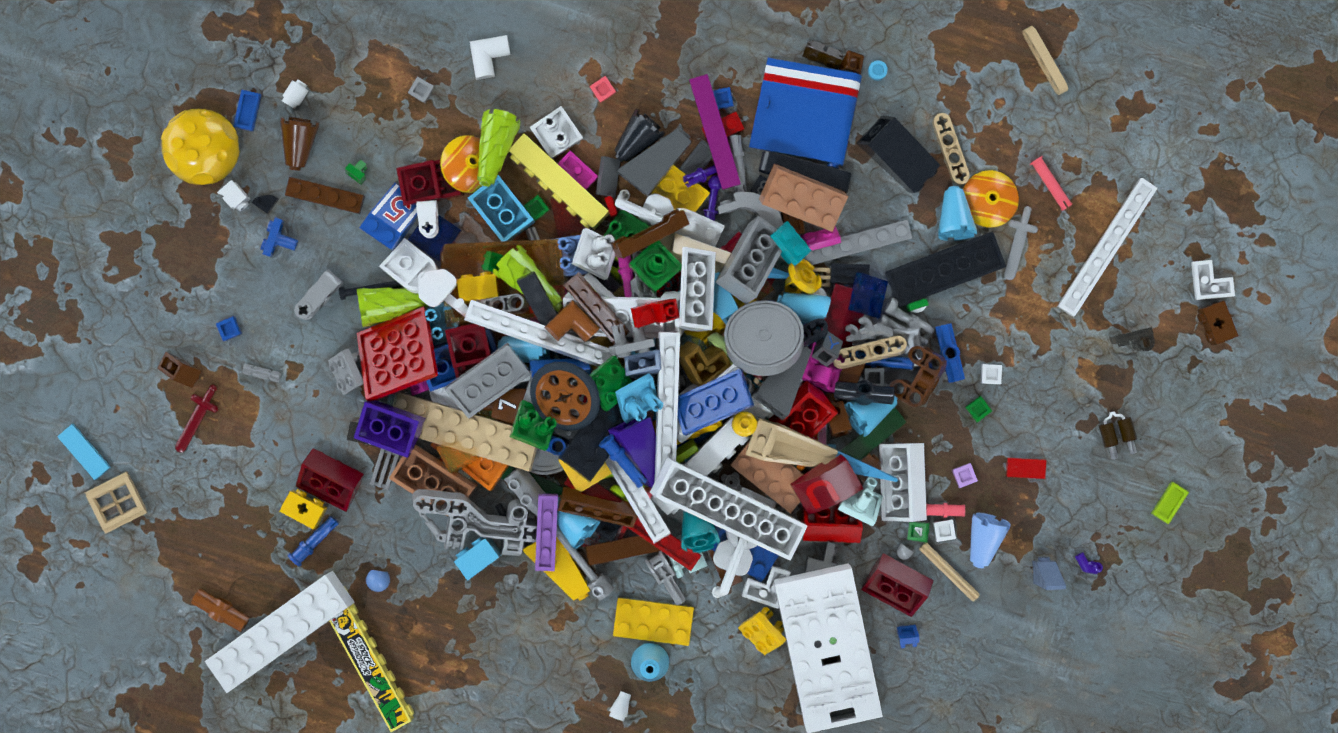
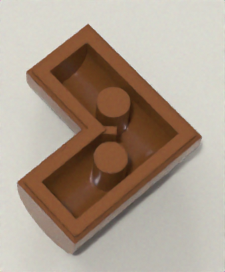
(572, 317)

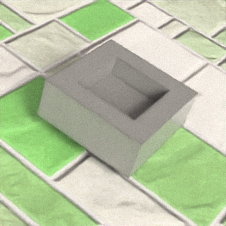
(421, 90)

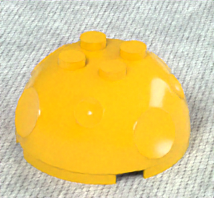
(200, 146)

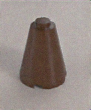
(298, 140)

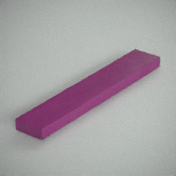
(714, 132)

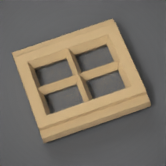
(116, 502)

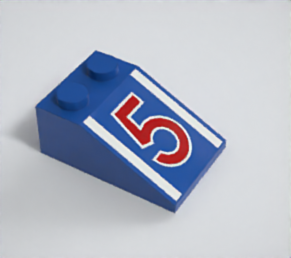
(390, 219)

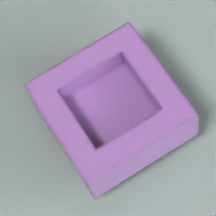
(964, 475)

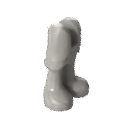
(912, 321)

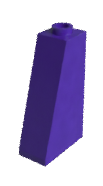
(639, 444)

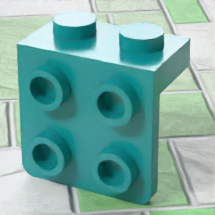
(790, 243)

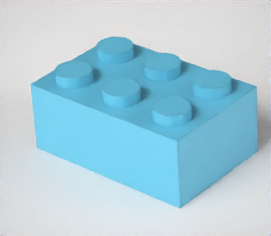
(501, 210)

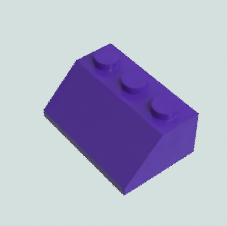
(389, 427)

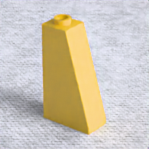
(566, 573)

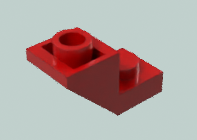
(656, 311)

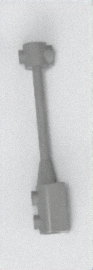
(527, 491)

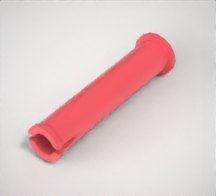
(1051, 183)

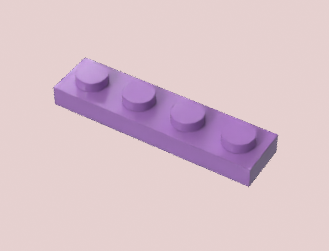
(546, 532)

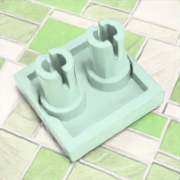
(864, 504)

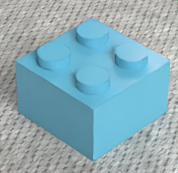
(478, 557)

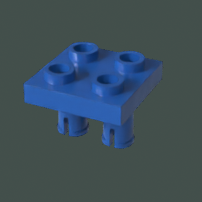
(276, 238)

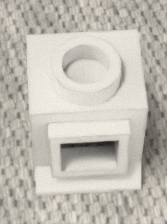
(234, 196)

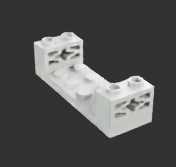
(622, 308)

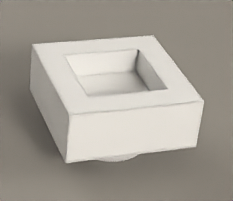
(991, 374)
(944, 530)

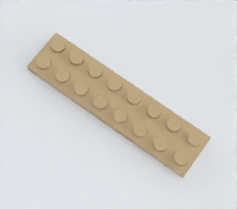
(473, 435)

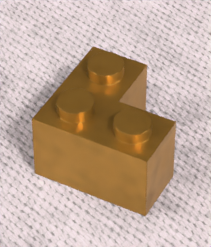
(702, 365)

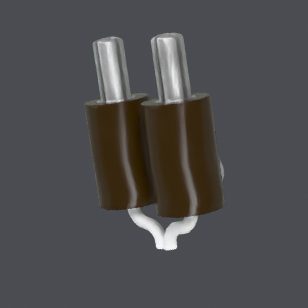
(1126, 430)

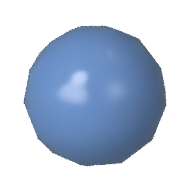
(377, 580)

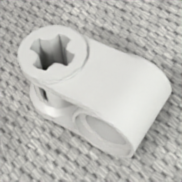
(428, 214)

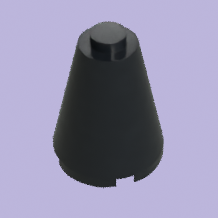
(637, 136)

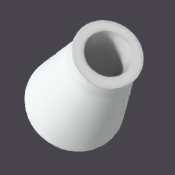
(620, 707)

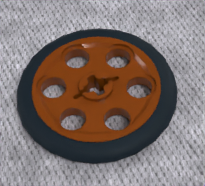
(586, 386)

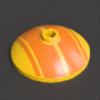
(456, 163)
(988, 212)

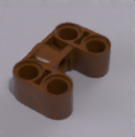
(925, 380)

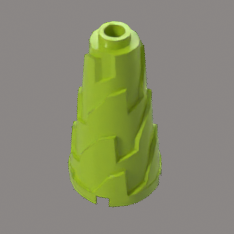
(495, 142)
(517, 264)
(386, 303)

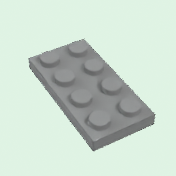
(488, 380)

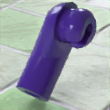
(1088, 566)

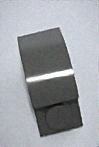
(830, 552)

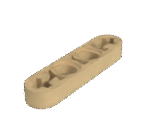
(1045, 60)
(948, 149)
(871, 356)

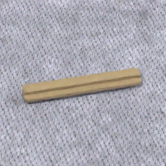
(949, 571)

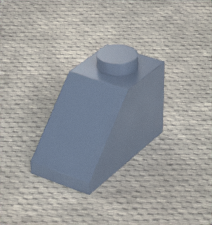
(642, 364)

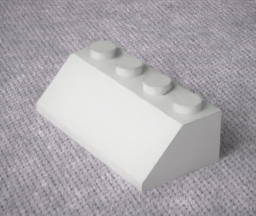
(697, 289)
(906, 497)

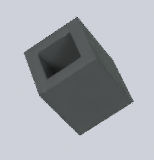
(827, 349)

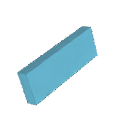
(84, 452)

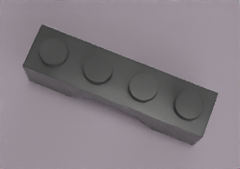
(886, 376)

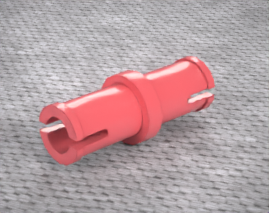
(945, 510)

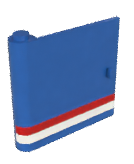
(807, 111)

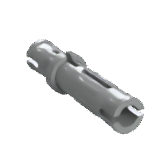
(738, 154)

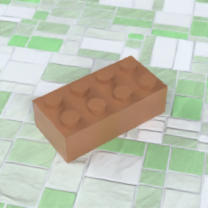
(803, 197)
(427, 472)
(769, 477)

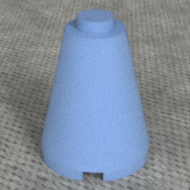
(986, 538)

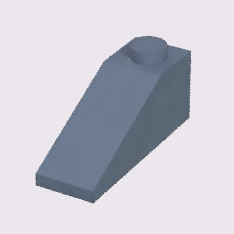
(1047, 574)

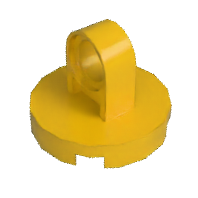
(803, 277)

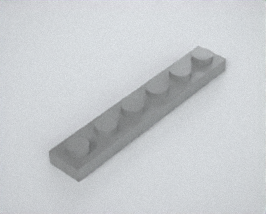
(862, 242)

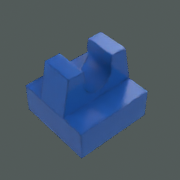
(908, 635)

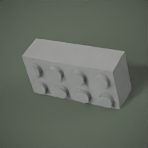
(750, 261)

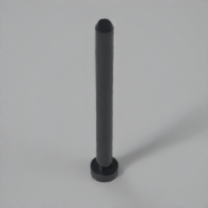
(353, 291)

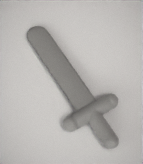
(1019, 239)

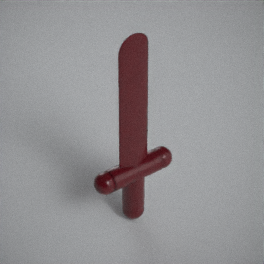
(203, 405)

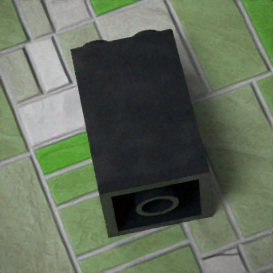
(899, 153)

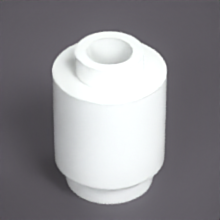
(295, 93)

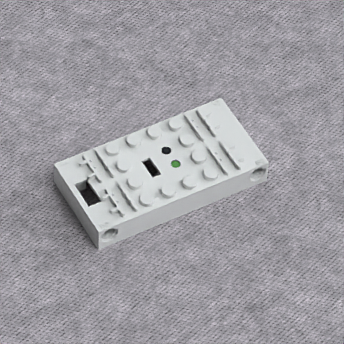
(821, 622)

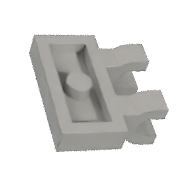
(868, 333)

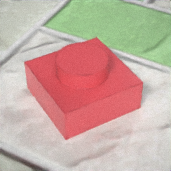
(602, 89)

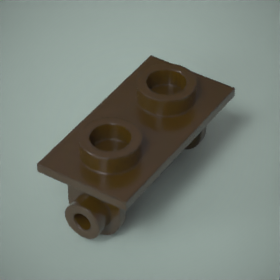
(829, 58)

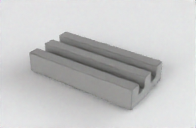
(373, 480)

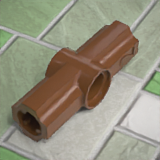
(220, 610)

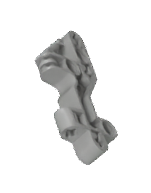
(507, 528)

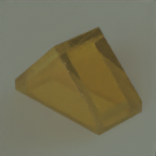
(455, 459)

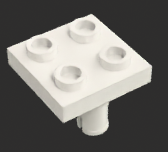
(556, 132)
(594, 253)

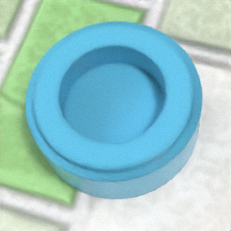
(877, 70)

